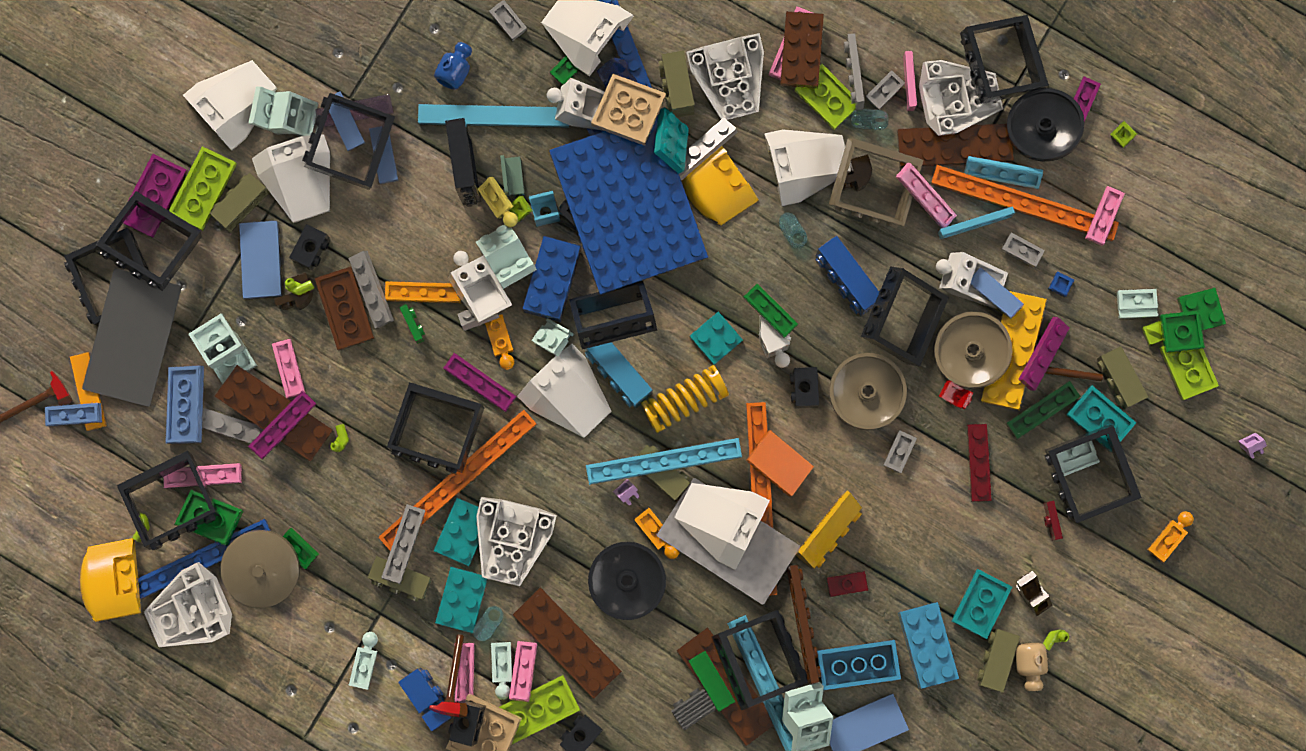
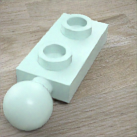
(364, 662)
(502, 668)

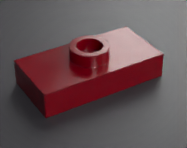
(1051, 520)
(847, 584)

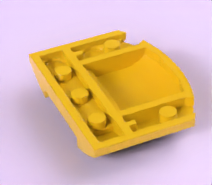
(718, 188)
(110, 580)

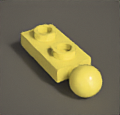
(498, 201)

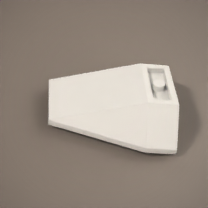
(584, 29)
(730, 74)
(951, 97)
(228, 99)
(804, 162)
(296, 188)
(721, 519)
(511, 538)

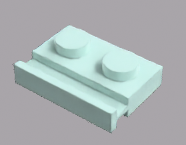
(1137, 303)
(552, 337)
(1077, 458)

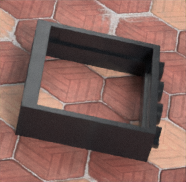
(1030, 54)
(387, 120)
(463, 161)
(137, 271)
(78, 283)
(926, 325)
(615, 329)
(412, 391)
(1122, 463)
(153, 474)
(734, 672)

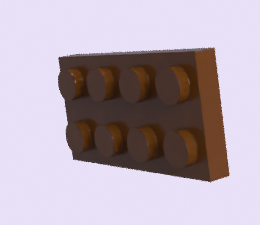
(802, 49)
(344, 308)

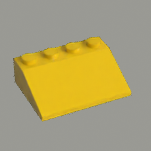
(828, 531)

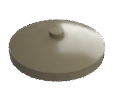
(973, 350)
(868, 391)
(260, 568)

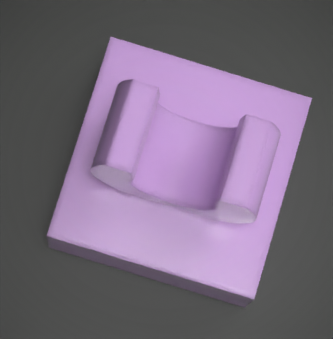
(1252, 444)
(625, 491)

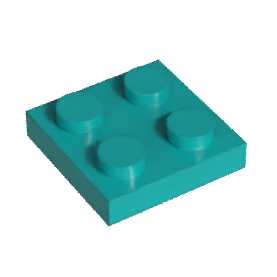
(716, 338)

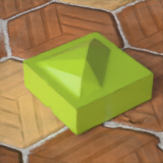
(1123, 134)
(521, 208)
(1153, 333)

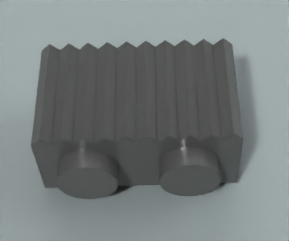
(693, 709)

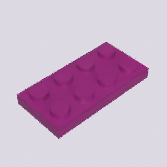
(160, 184)

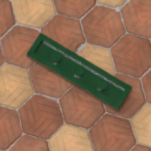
(1043, 410)

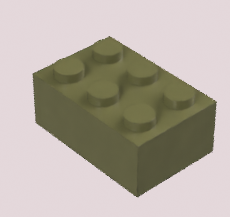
(676, 84)

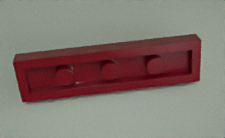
(979, 462)

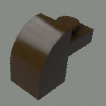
(860, 173)
(287, 301)
(1033, 593)

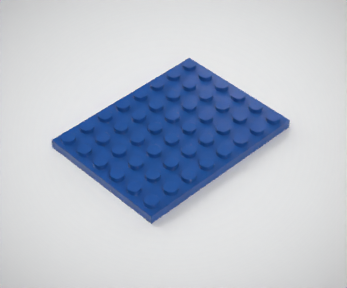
(627, 209)

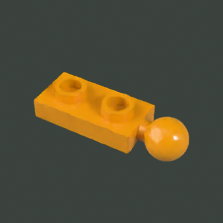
(500, 342)
(651, 525)
(1171, 536)

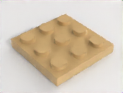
(628, 109)
(496, 729)

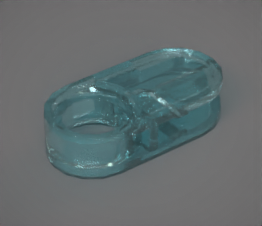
(866, 119)
(790, 226)
(486, 627)

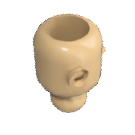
(1032, 662)

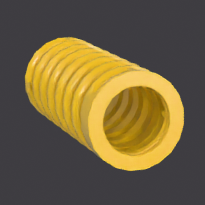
(652, 406)

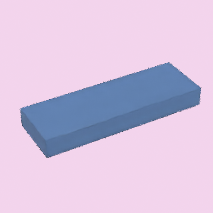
(346, 126)
(387, 168)
(996, 293)
(73, 414)

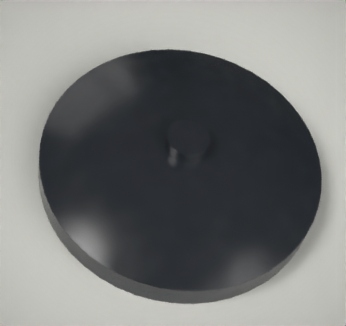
(1045, 124)
(627, 580)

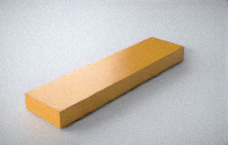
(421, 292)
(79, 366)

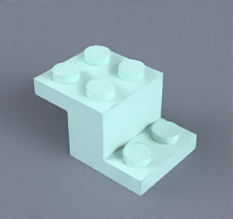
(283, 112)
(506, 255)
(221, 347)
(807, 718)

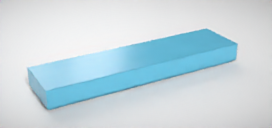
(1003, 172)
(976, 223)

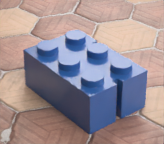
(423, 694)

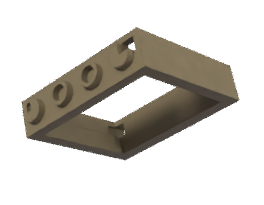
(906, 197)

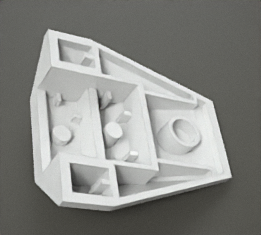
(567, 393)
(190, 609)

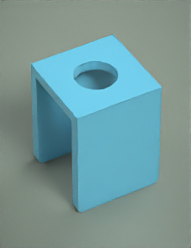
(544, 200)

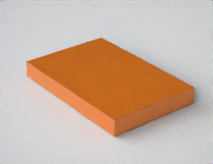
(780, 463)

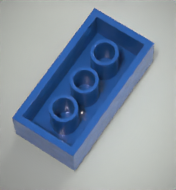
(847, 275)
(552, 279)

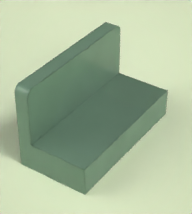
(512, 176)

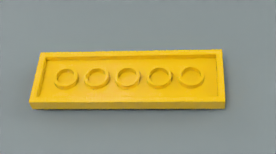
(1023, 333)

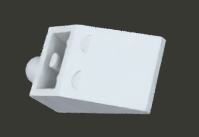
(576, 103)
(958, 274)
(480, 289)
(773, 343)

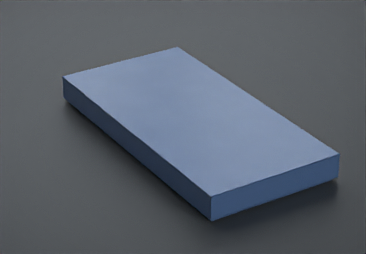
(260, 259)
(184, 404)
(867, 725)

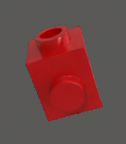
(956, 395)

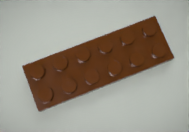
(977, 141)
(263, 404)
(805, 632)
(567, 643)
(748, 722)

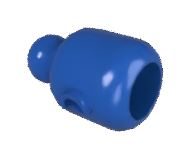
(454, 67)

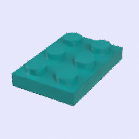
(671, 140)
(1096, 411)
(460, 534)
(461, 600)
(981, 604)

